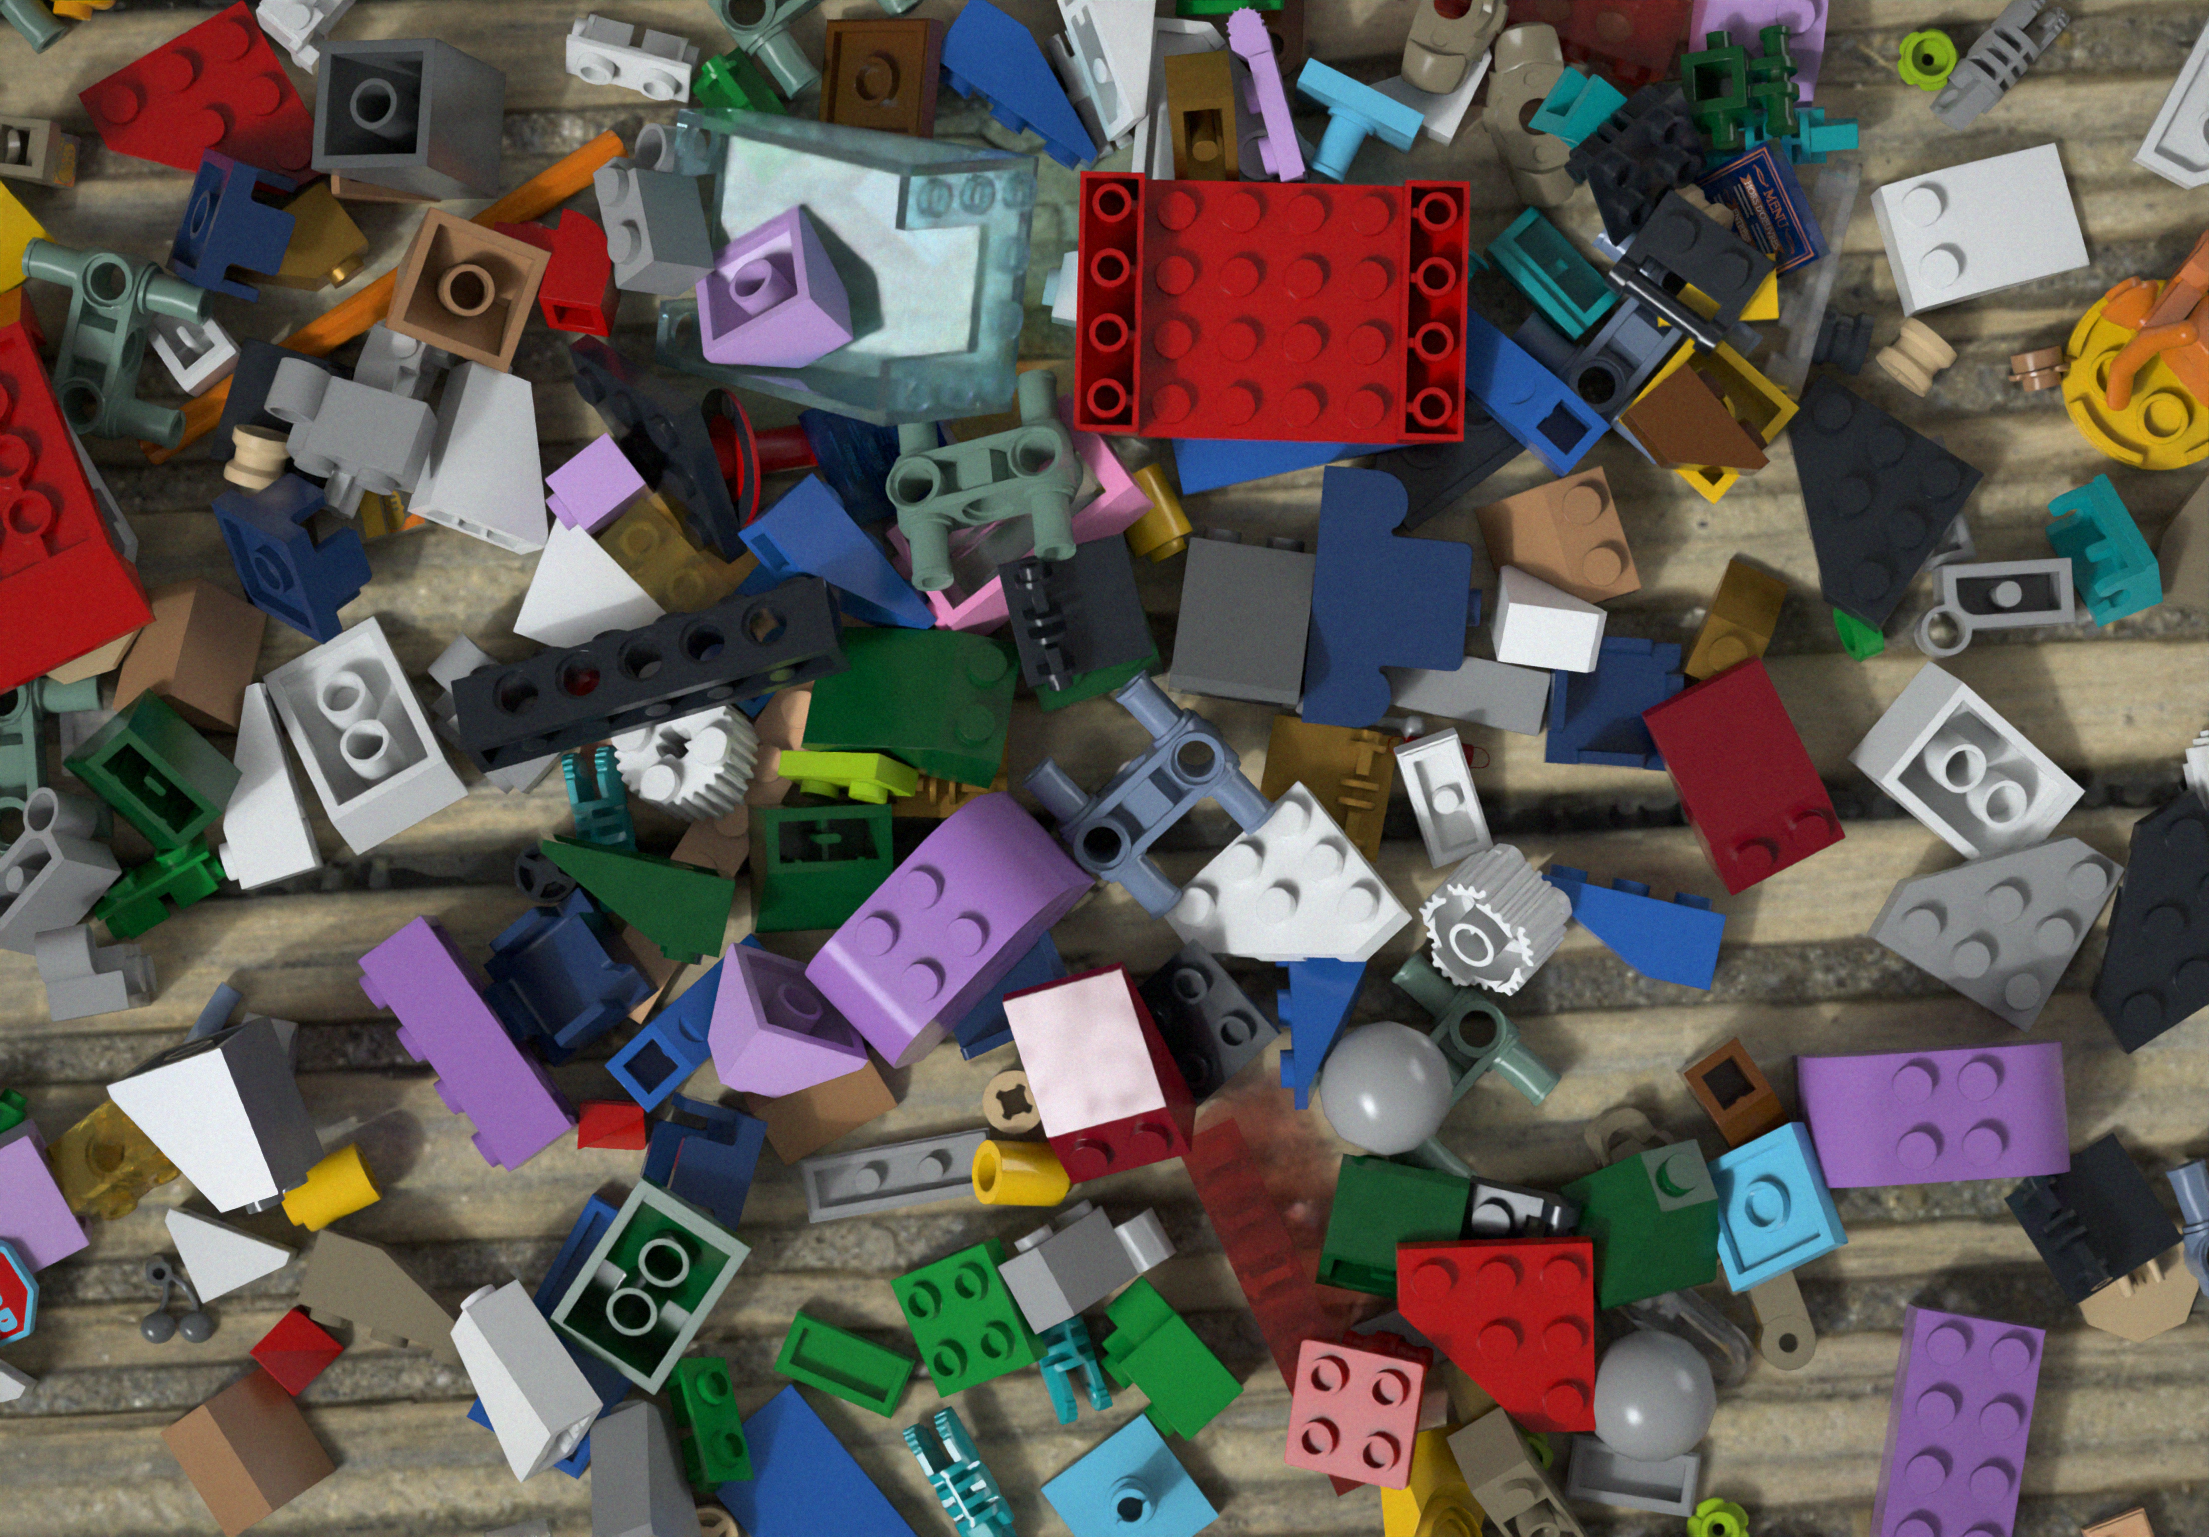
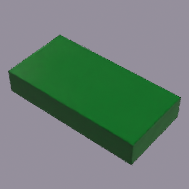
(844, 1363)

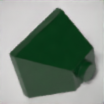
(1649, 1224)

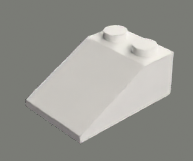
(1979, 228)
(364, 736)
(1964, 768)

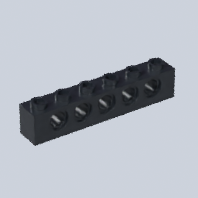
(681, 687)

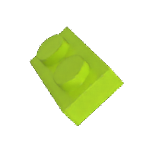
(860, 775)

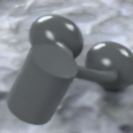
(159, 1326)

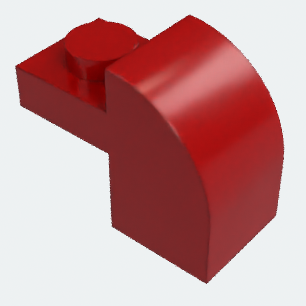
(579, 278)

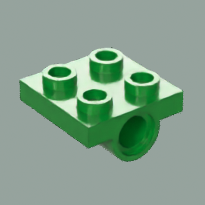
(967, 1318)

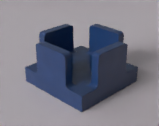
(230, 225)
(281, 566)
(1598, 713)
(564, 977)
(707, 1164)

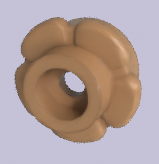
(2038, 367)

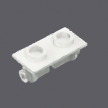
(603, 55)

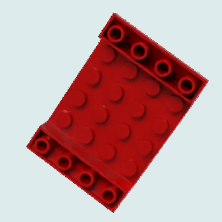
(1271, 310)
(58, 564)

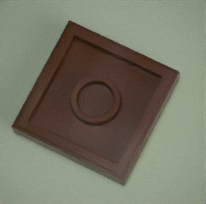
(882, 74)

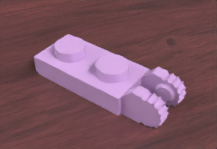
(1267, 94)

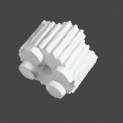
(690, 763)
(1495, 920)

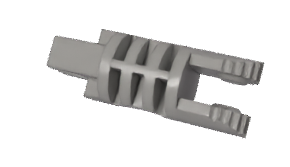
(1997, 61)

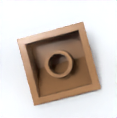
(1563, 537)

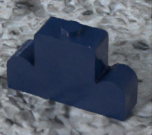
(1379, 599)

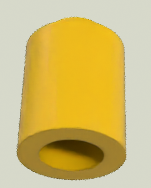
(1164, 526)
(1019, 1174)
(334, 1189)

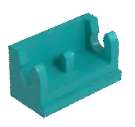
(1550, 274)
(2107, 552)

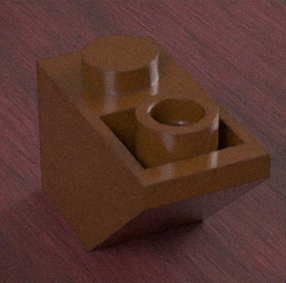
(1691, 429)
(1733, 1093)

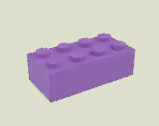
(461, 1035)
(1957, 1425)

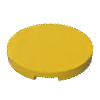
(2164, 420)

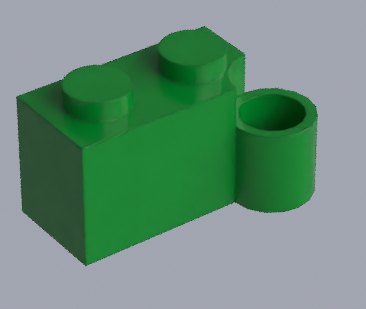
(1166, 1361)

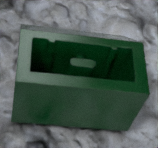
(156, 772)
(815, 862)
(1383, 1206)

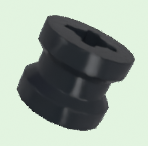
(1843, 339)
(534, 876)

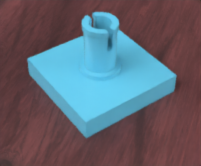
(1354, 113)
(1773, 1207)
(1130, 1488)

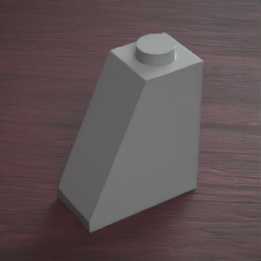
(639, 1475)

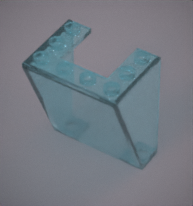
(920, 238)

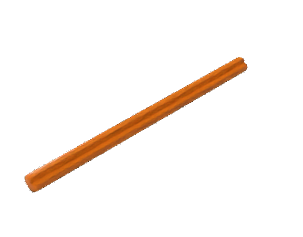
(373, 301)

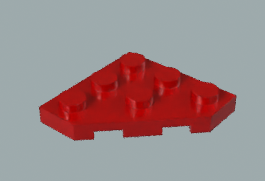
(213, 91)
(1511, 1320)

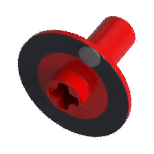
(750, 453)

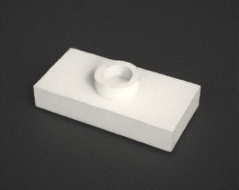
(1443, 797)

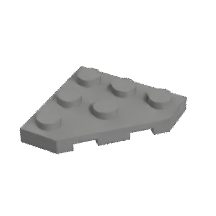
(2000, 922)

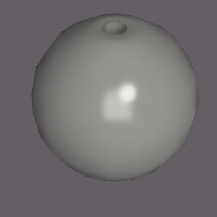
(1386, 1088)
(1652, 1396)

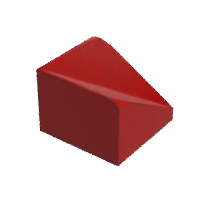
(612, 1124)
(297, 1350)

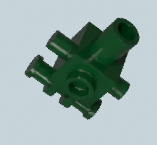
(1727, 86)

